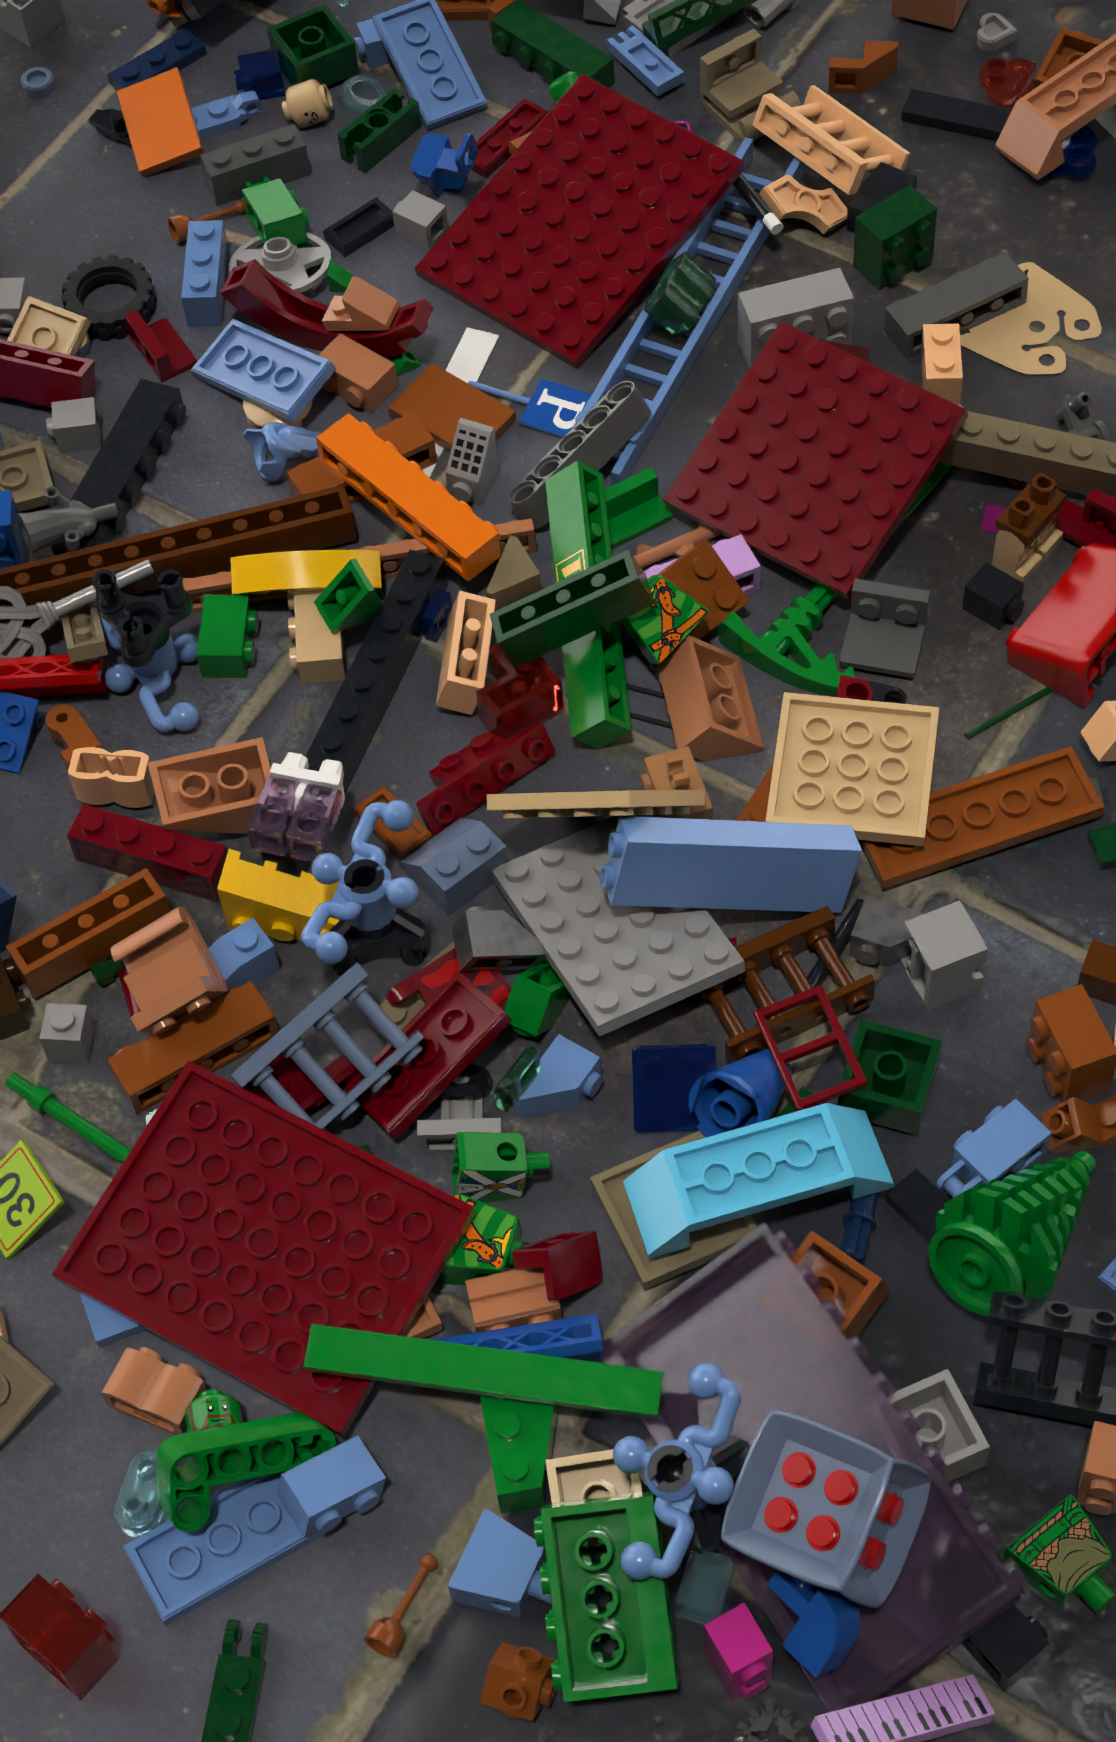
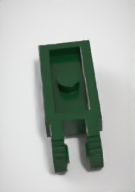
(236, 1687)

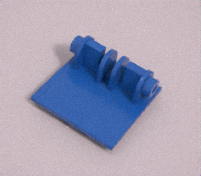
(17, 721)

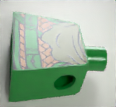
(1065, 1557)

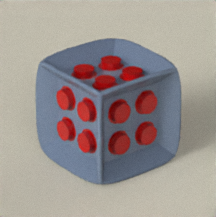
(826, 1508)

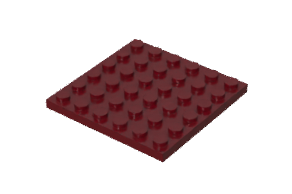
(816, 458)

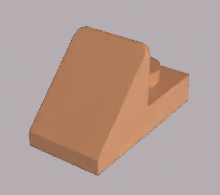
(361, 309)

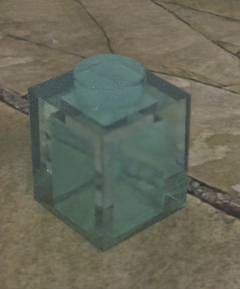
(705, 1587)

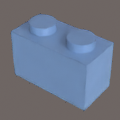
(331, 1487)

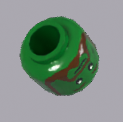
(211, 1411)

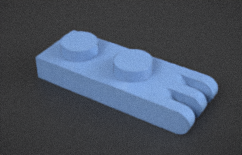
(645, 61)

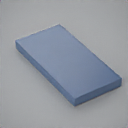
(429, 62)
(263, 370)
(240, 1538)

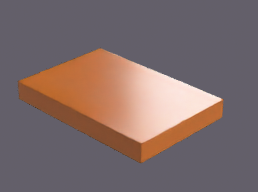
(160, 122)

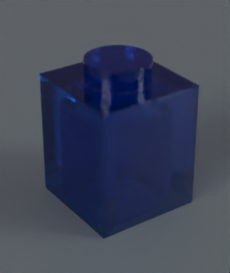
(260, 74)

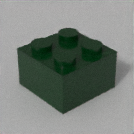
(314, 47)
(894, 237)
(898, 1075)

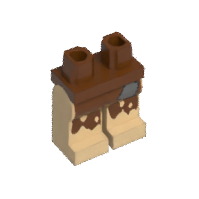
(1028, 529)

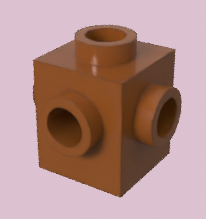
(518, 1682)

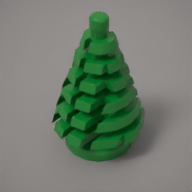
(1009, 1232)

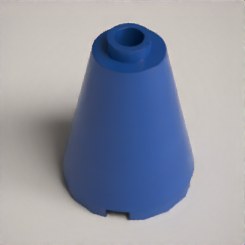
(737, 1094)

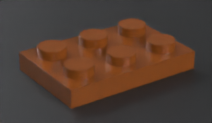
(709, 582)

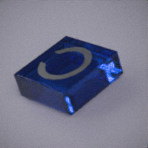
(436, 615)

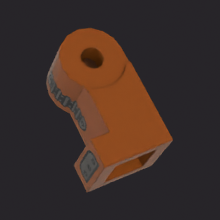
(69, 731)

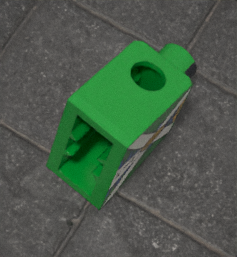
(494, 1165)

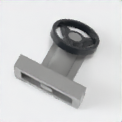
(459, 1113)

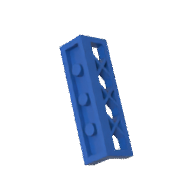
(564, 1338)

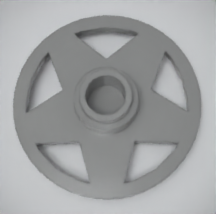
(286, 260)

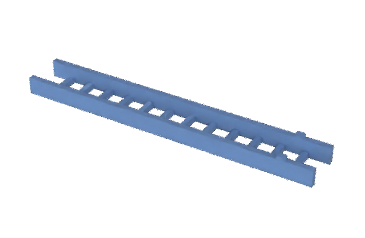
(699, 336)

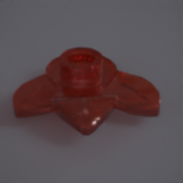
(1007, 79)

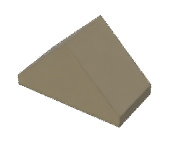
(514, 576)

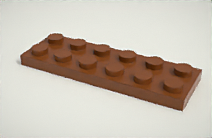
(992, 815)

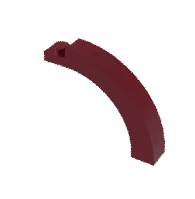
(300, 318)

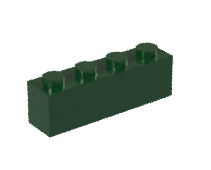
(548, 46)
(572, 608)

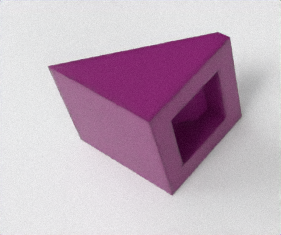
(990, 516)

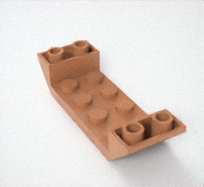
(1058, 110)

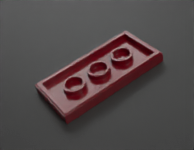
(455, 1031)

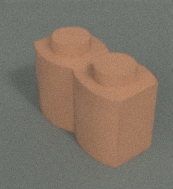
(153, 1390)

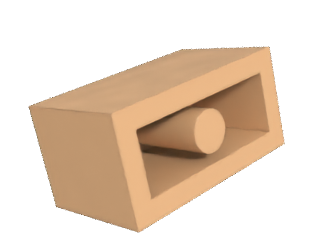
(942, 361)

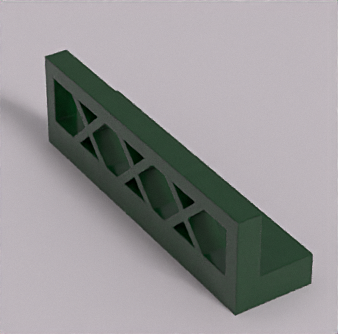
(686, 17)

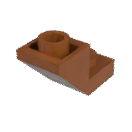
(861, 74)
(1081, 1125)

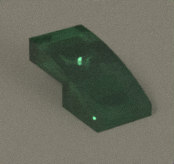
(517, 1078)

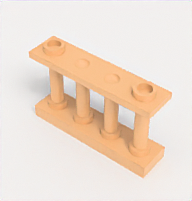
(828, 138)

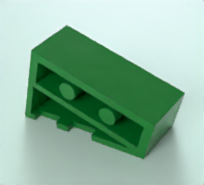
(519, 1443)

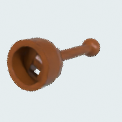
(179, 223)
(387, 1634)

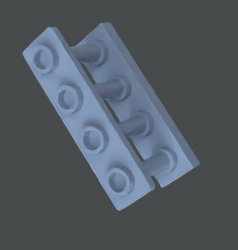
(321, 1016)

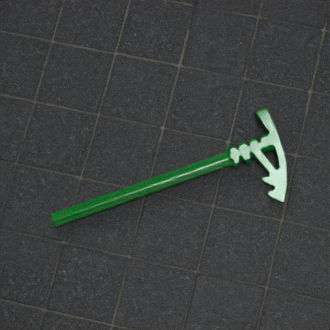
(797, 626)

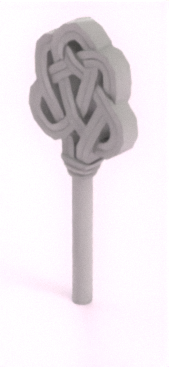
(48, 612)

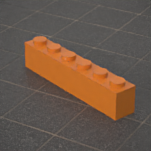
(409, 496)

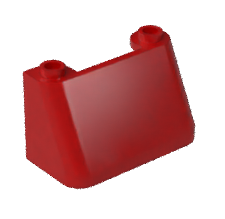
(1071, 628)

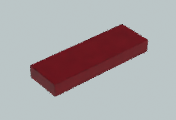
(494, 144)

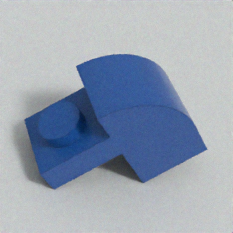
(825, 1627)

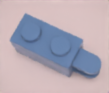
(999, 1148)

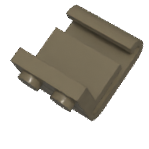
(734, 84)

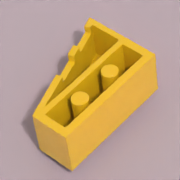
(273, 898)

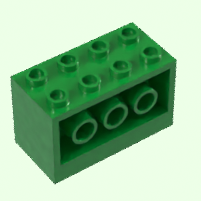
(635, 1616)

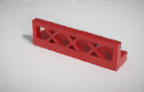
(51, 676)

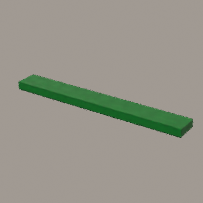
(484, 1371)

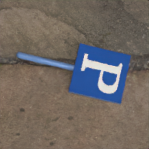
(550, 407)

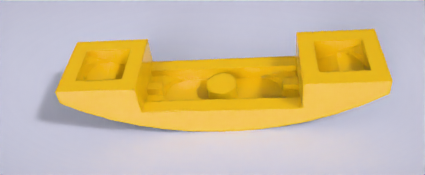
(298, 570)

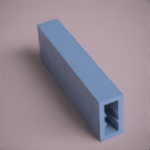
(729, 864)

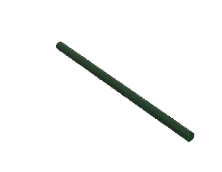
(1014, 709)

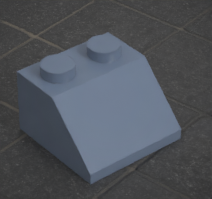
(456, 863)

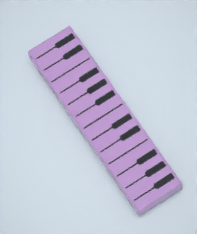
(909, 1715)

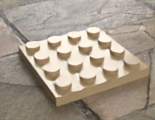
(854, 766)
(596, 803)

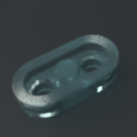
(137, 1489)

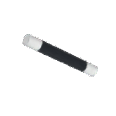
(758, 205)

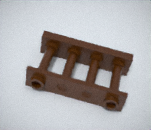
(779, 949)

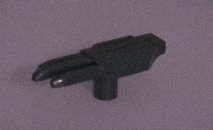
(111, 123)

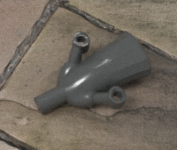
(61, 524)

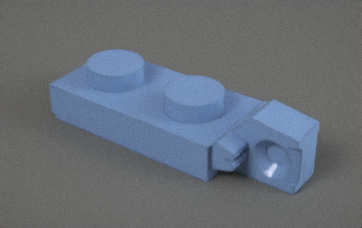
(225, 113)

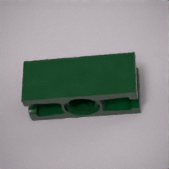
(379, 130)

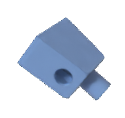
(499, 1568)

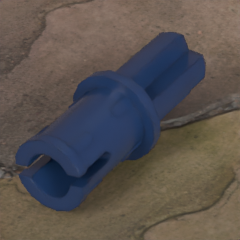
(859, 1225)

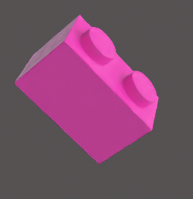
(738, 1653)

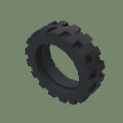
(109, 272)

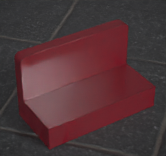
(159, 346)
(568, 1262)

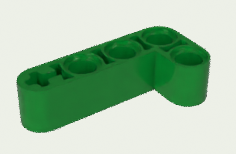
(295, 1442)

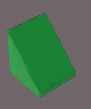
(337, 277)
(405, 362)

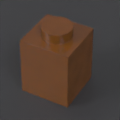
(1099, 972)

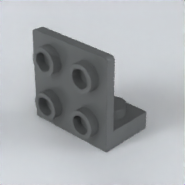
(885, 628)

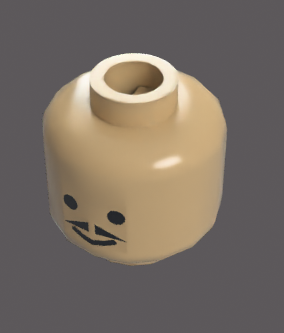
(307, 103)

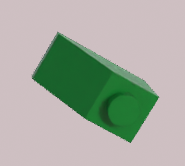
(348, 599)
(536, 1000)

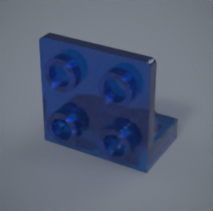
(663, 1084)

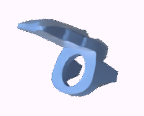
(283, 443)

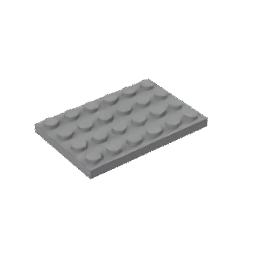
(612, 957)

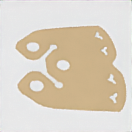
(1004, 335)

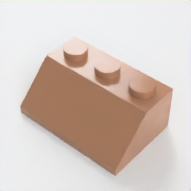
(709, 701)

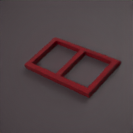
(837, 1036)

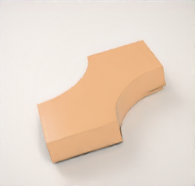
(793, 200)

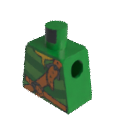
(666, 622)
(484, 1246)

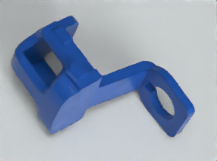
(441, 165)

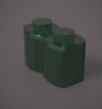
(680, 295)

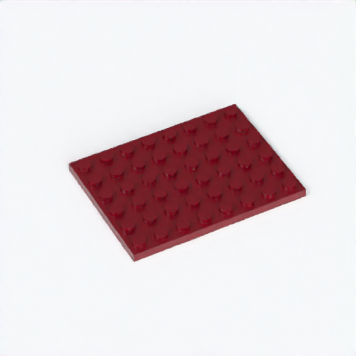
(579, 220)
(252, 1227)

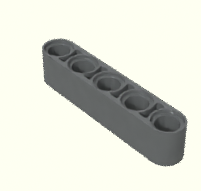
(590, 441)

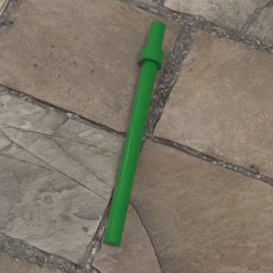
(45, 1101)

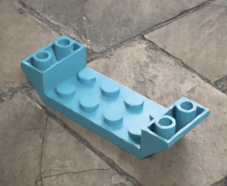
(754, 1172)

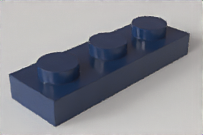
(174, 52)

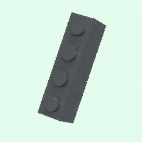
(962, 299)

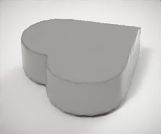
(995, 32)

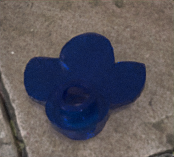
(1075, 151)

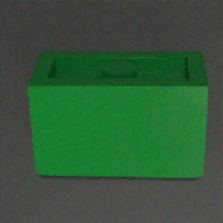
(635, 507)

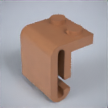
(168, 971)

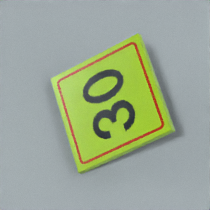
(25, 1198)

